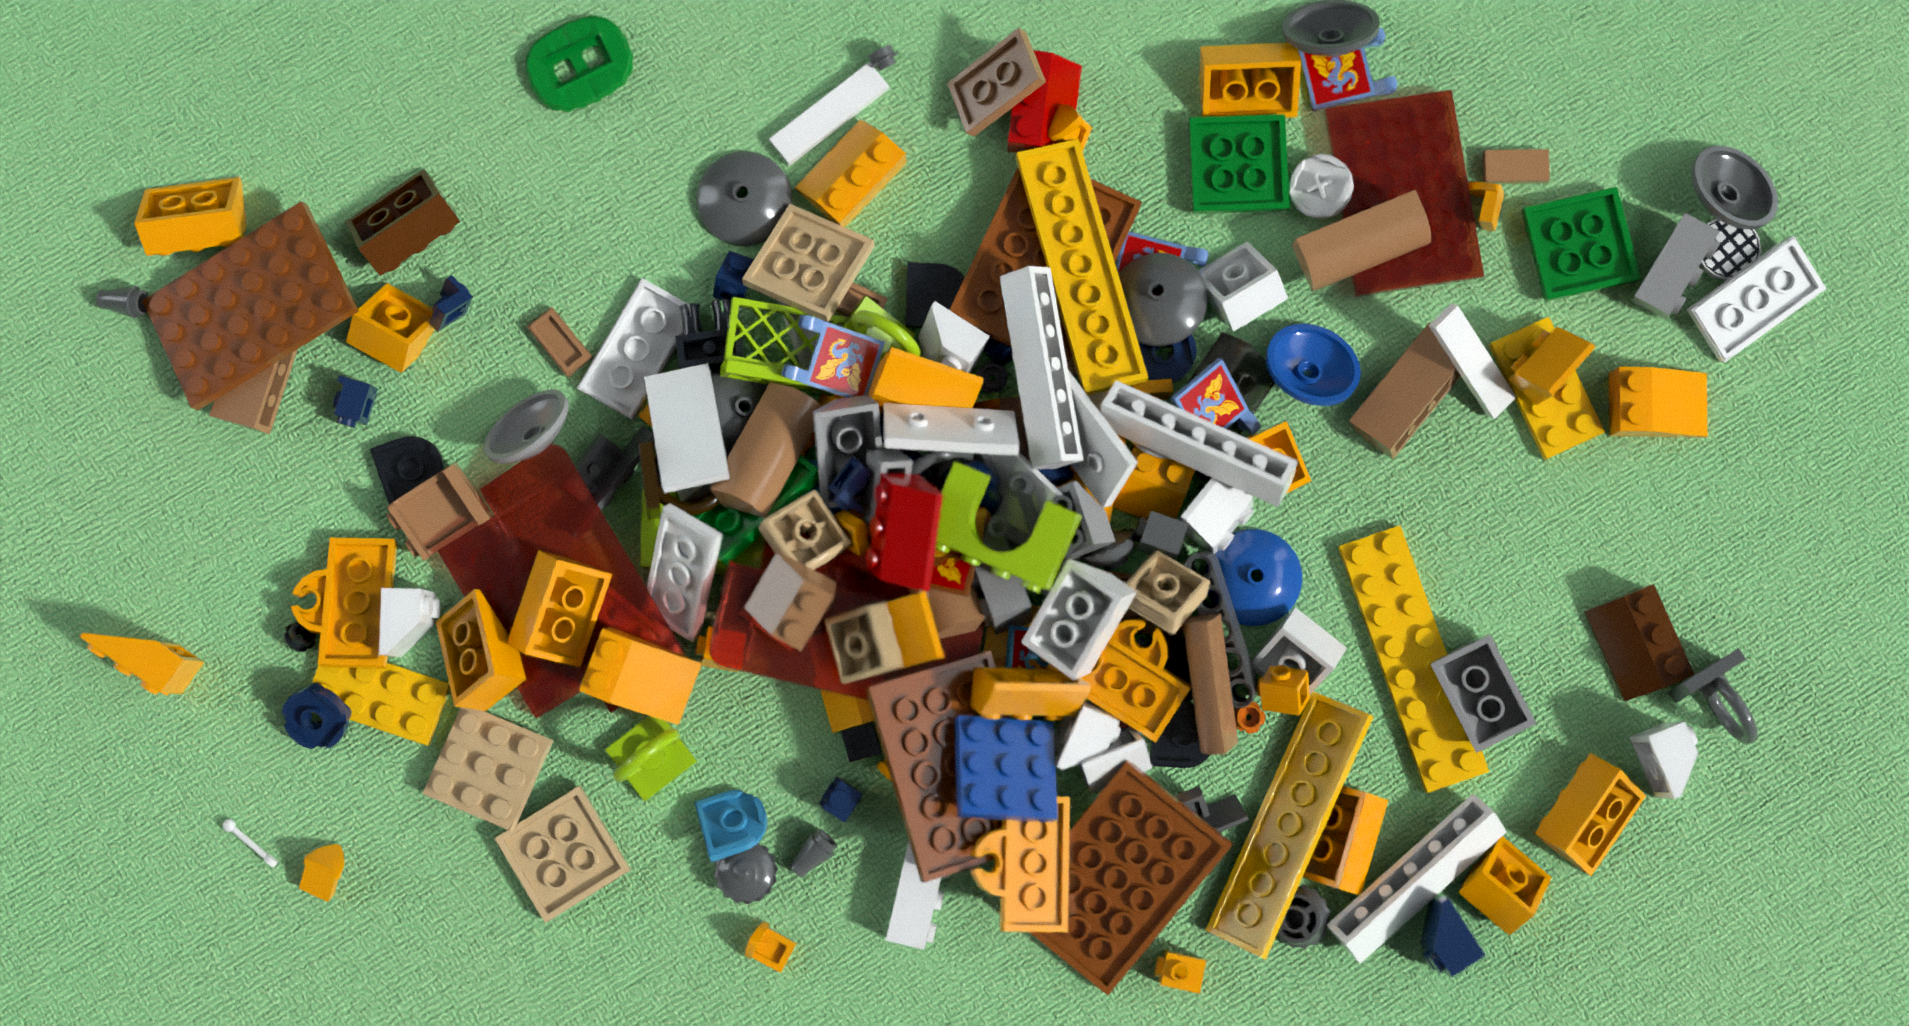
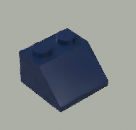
(1447, 939)

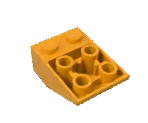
(159, 664)

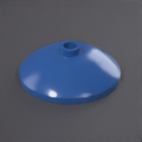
(1313, 364)
(1281, 576)

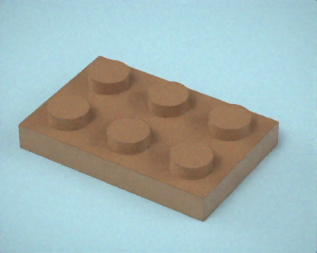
(996, 82)

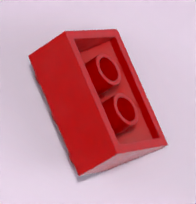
(1035, 113)
(904, 530)

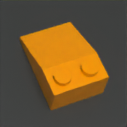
(1657, 402)
(477, 654)
(640, 675)

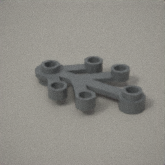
(1030, 516)

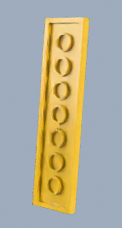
(1081, 266)
(1405, 646)
(1289, 824)

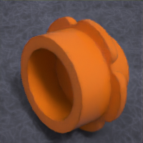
(1252, 725)

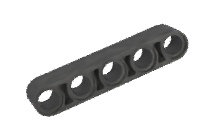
(1234, 641)

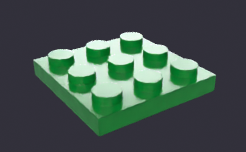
(1238, 164)
(1581, 244)

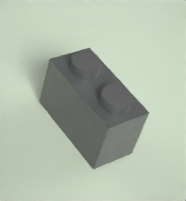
(1160, 534)

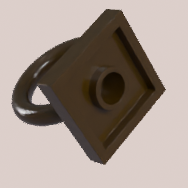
(655, 494)

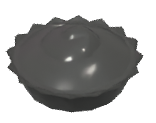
(1113, 554)
(747, 874)
(1305, 919)

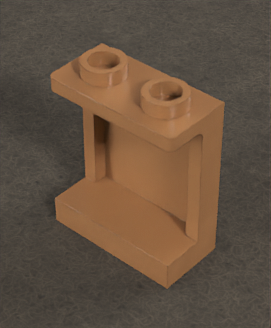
(438, 511)

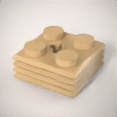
(811, 516)
(1166, 591)
(864, 642)

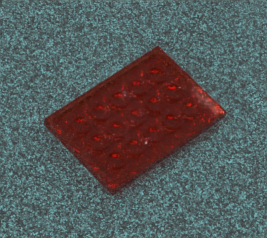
(1401, 149)

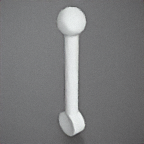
(230, 826)

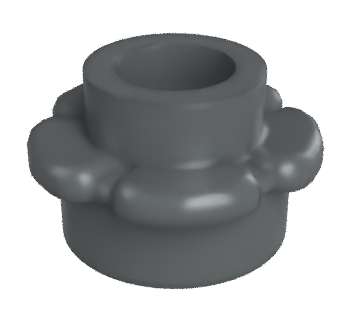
(883, 57)

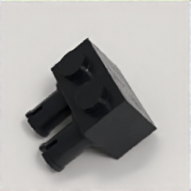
(701, 347)

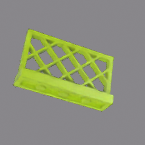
(763, 370)

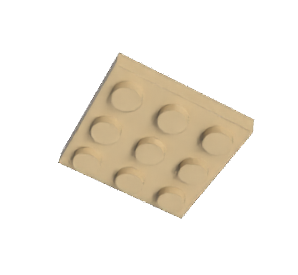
(808, 262)
(488, 767)
(563, 854)

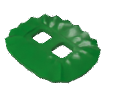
(569, 43)

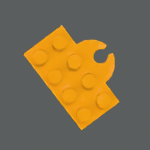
(349, 601)
(1133, 681)
(1029, 872)

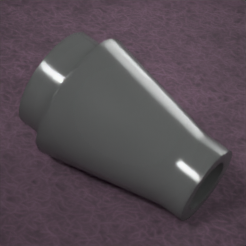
(123, 300)
(814, 851)

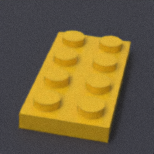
(1563, 418)
(389, 698)

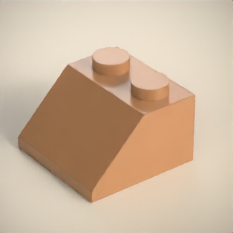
(790, 600)

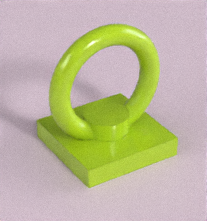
(877, 323)
(650, 756)

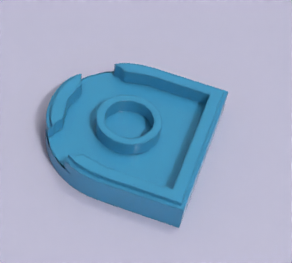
(731, 823)

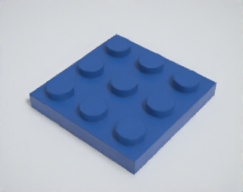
(1005, 769)

